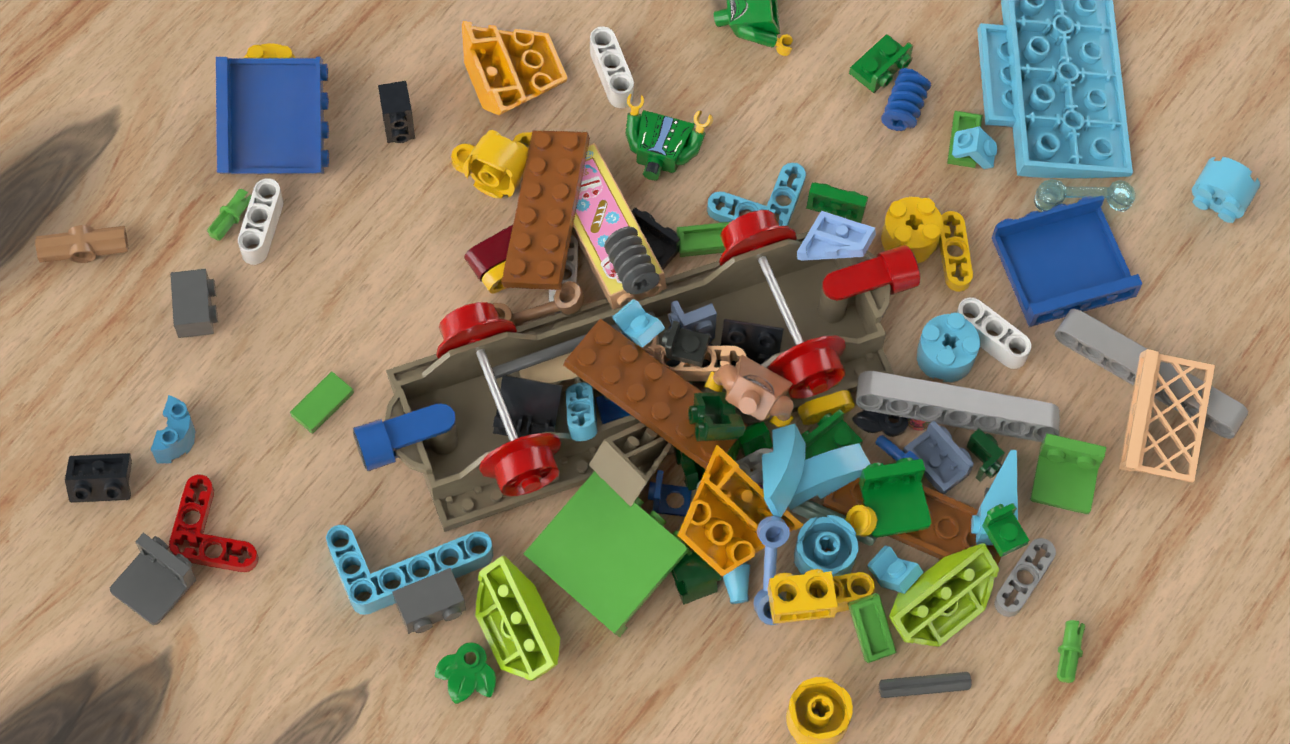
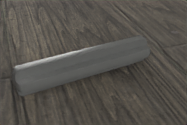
(925, 684)

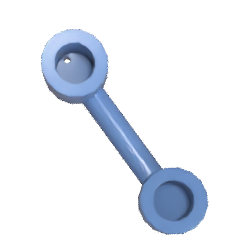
(772, 533)

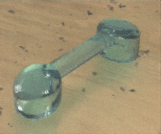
(1053, 192)

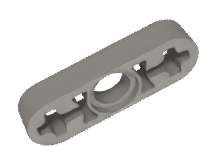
(1029, 556)

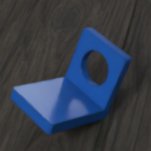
(659, 492)

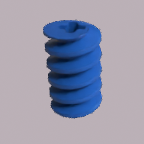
(905, 100)

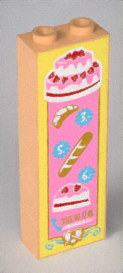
(598, 215)

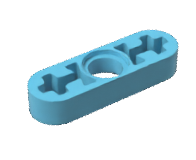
(581, 411)

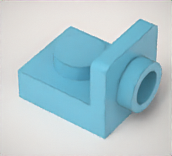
(637, 324)
(894, 572)

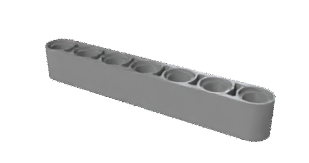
(1121, 357)
(957, 406)

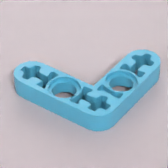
(780, 188)

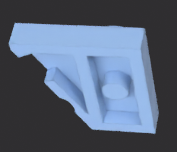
(835, 238)

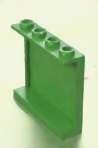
(607, 552)

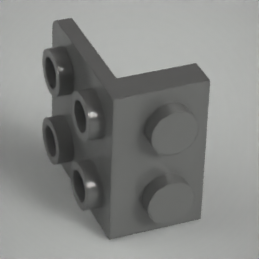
(153, 580)

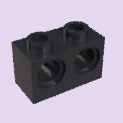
(396, 112)

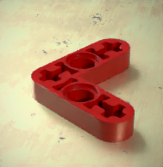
(194, 533)

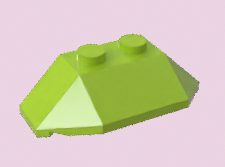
(945, 597)
(516, 621)

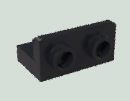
(662, 240)
(98, 477)

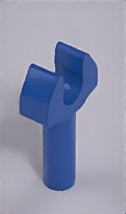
(892, 450)

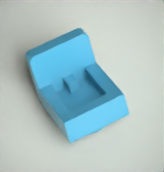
(977, 145)

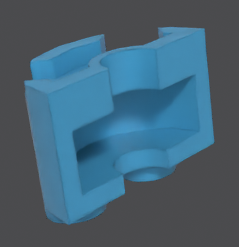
(177, 436)

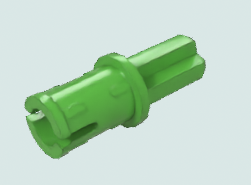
(229, 215)
(1070, 651)

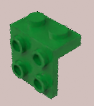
(896, 496)

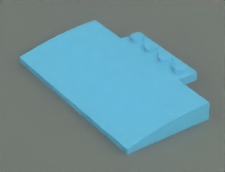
(1058, 86)

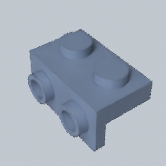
(700, 320)
(942, 458)

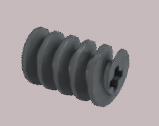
(631, 261)

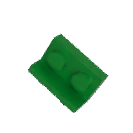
(881, 62)
(837, 201)
(829, 435)

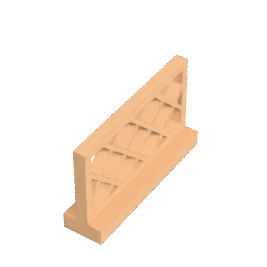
(1141, 409)

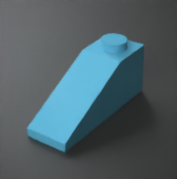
(1001, 492)

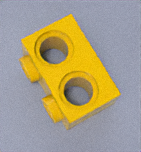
(804, 605)

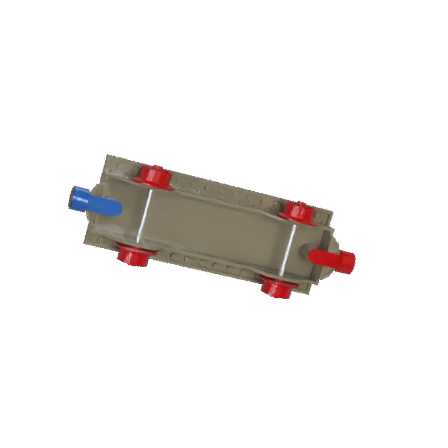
(449, 400)

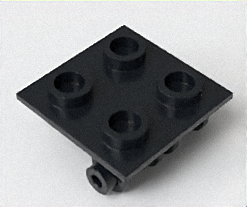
(756, 340)
(530, 405)

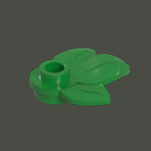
(466, 677)

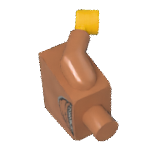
(754, 390)

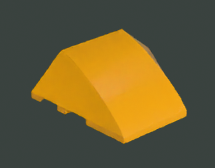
(510, 65)
(726, 515)

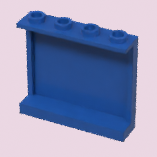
(271, 115)
(1063, 261)

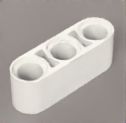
(608, 56)
(262, 233)
(1007, 337)

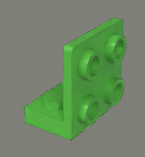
(1067, 473)

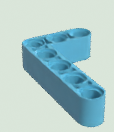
(402, 571)

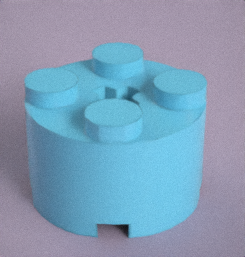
(1225, 188)
(948, 347)
(824, 533)

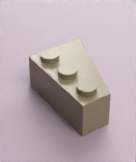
(630, 460)

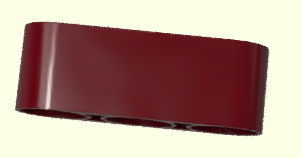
(489, 252)

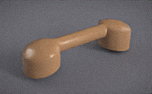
(566, 300)

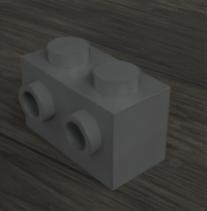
(192, 303)
(429, 601)

